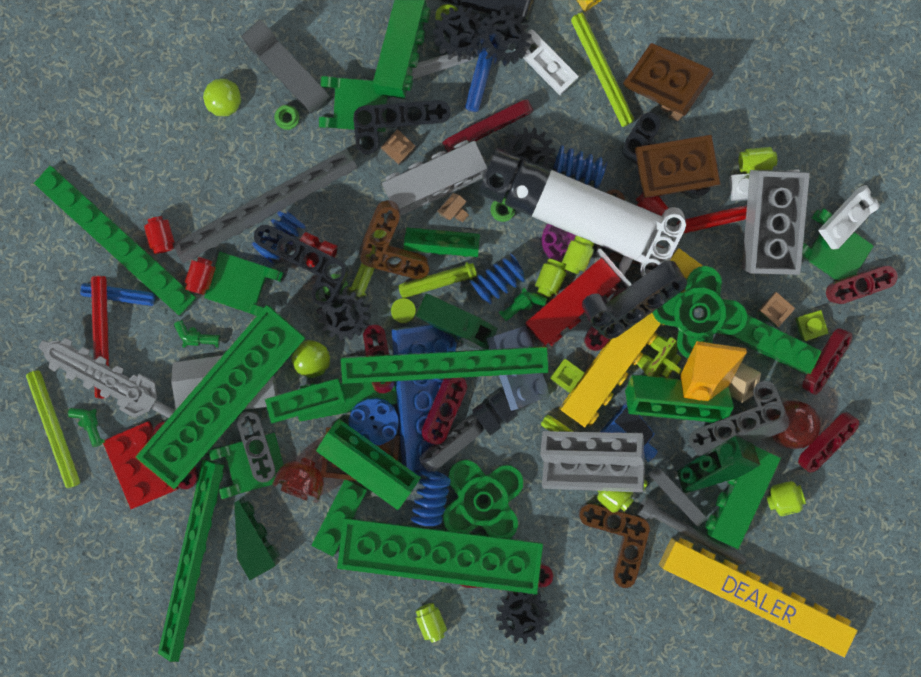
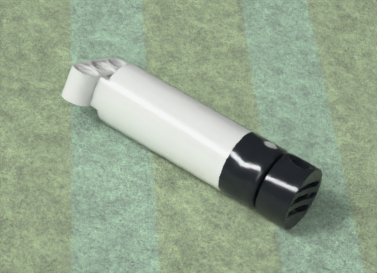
(582, 210)

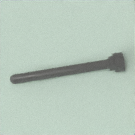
(650, 510)

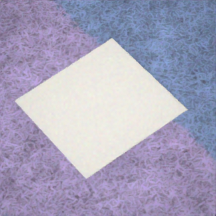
(624, 282)

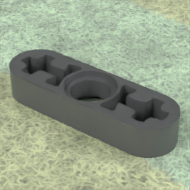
(454, 442)
(267, 462)
(677, 495)

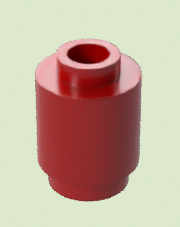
(652, 204)
(159, 235)
(199, 275)

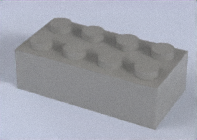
(436, 178)
(775, 222)

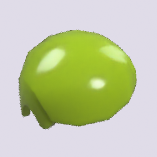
(222, 97)
(311, 359)

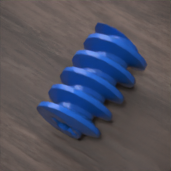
(579, 167)
(288, 225)
(498, 280)
(432, 498)

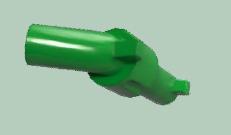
(523, 302)
(194, 337)
(89, 423)

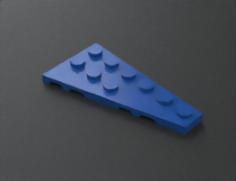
(417, 396)

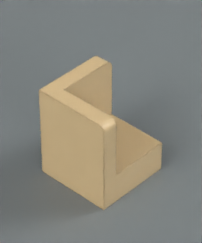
(744, 383)

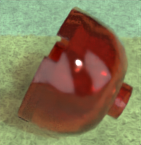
(802, 428)
(300, 479)

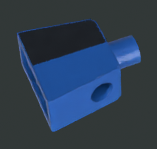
(629, 423)

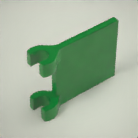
(349, 96)
(836, 262)
(239, 283)
(240, 468)

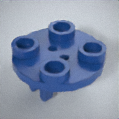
(385, 419)

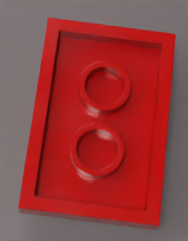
(136, 480)

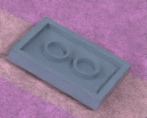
(519, 388)

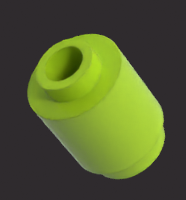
(757, 159)
(578, 255)
(551, 278)
(430, 622)

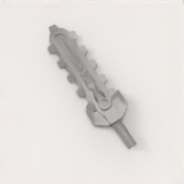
(134, 394)

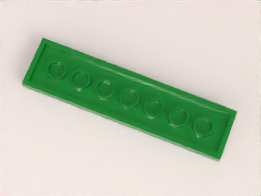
(220, 396)
(440, 555)

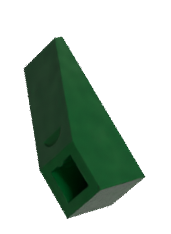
(456, 322)
(719, 465)
(253, 548)

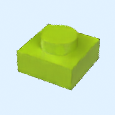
(811, 325)
(567, 375)

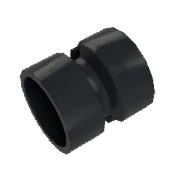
(494, 413)

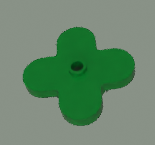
(719, 314)
(495, 515)

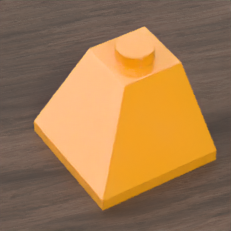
(710, 370)

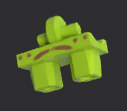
(664, 360)

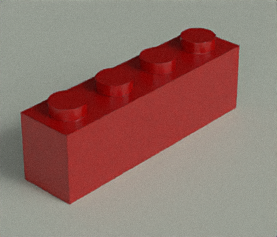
(567, 306)

